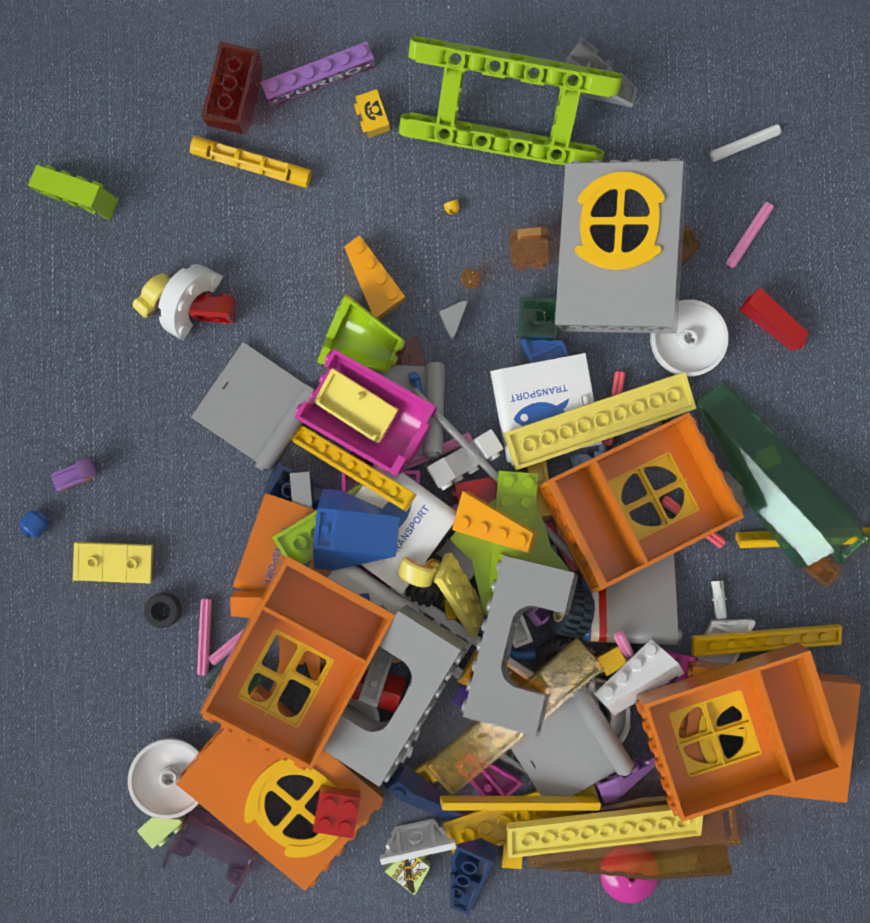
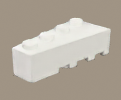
(642, 673)

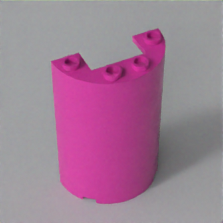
(405, 432)

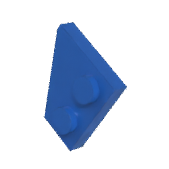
(543, 350)

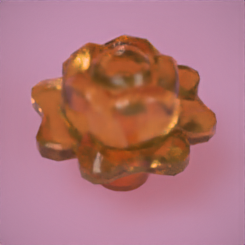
(470, 278)

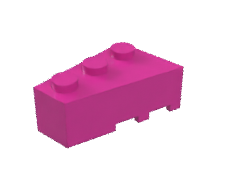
(496, 781)

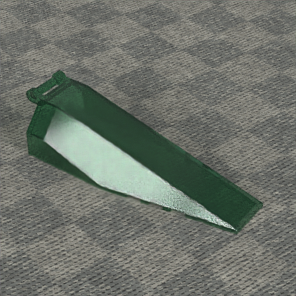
(780, 487)

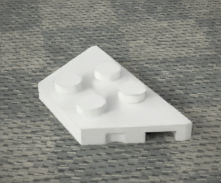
(726, 626)
(415, 841)

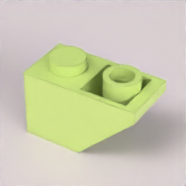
(156, 830)

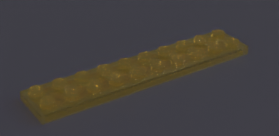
(485, 742)

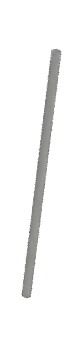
(487, 467)

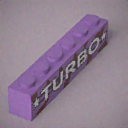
(318, 74)

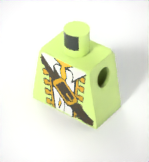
(409, 872)

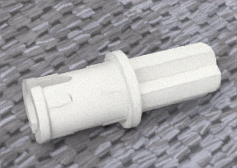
(719, 599)

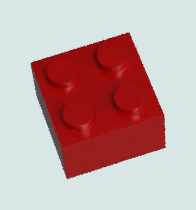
(336, 811)

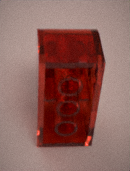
(233, 88)

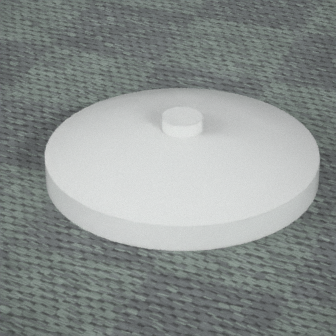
(698, 342)
(155, 776)

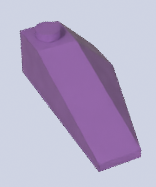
(617, 785)

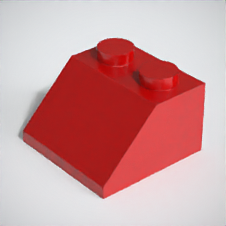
(214, 309)

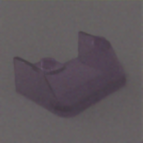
(214, 838)

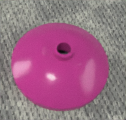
(628, 890)

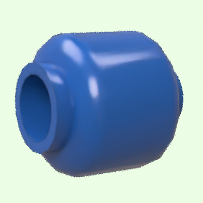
(34, 524)

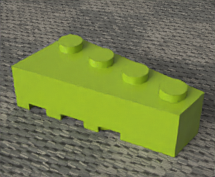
(73, 190)

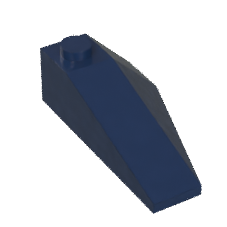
(279, 485)
(470, 868)

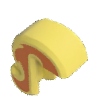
(150, 295)
(418, 574)

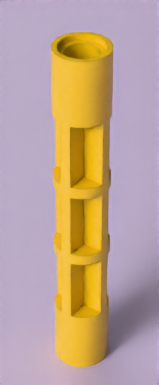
(250, 161)

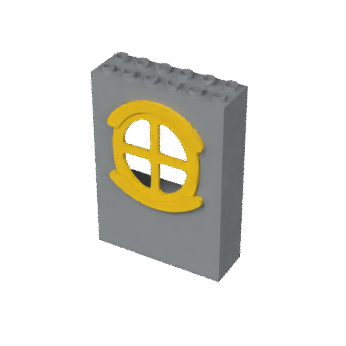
(621, 289)

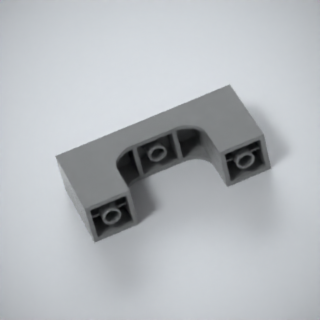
(492, 693)
(377, 746)

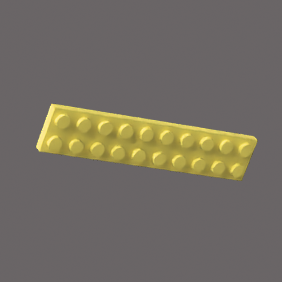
(599, 420)
(597, 830)

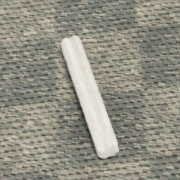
(745, 142)

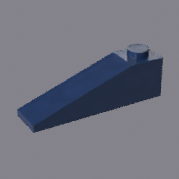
(416, 791)

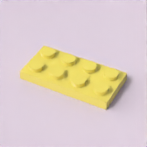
(460, 594)

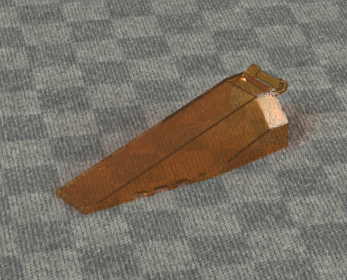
(653, 860)

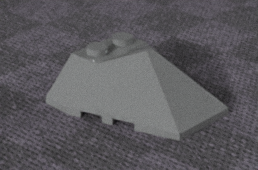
(587, 55)

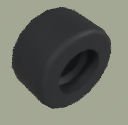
(150, 610)

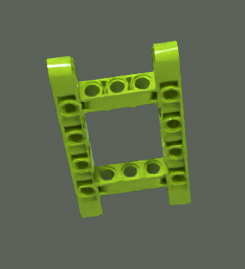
(515, 66)

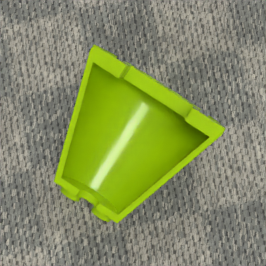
(361, 337)

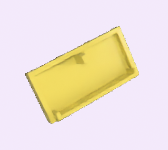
(356, 406)
(113, 562)

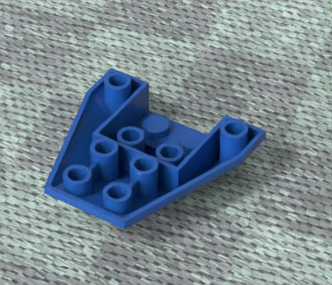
(352, 532)

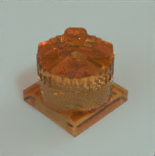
(529, 247)

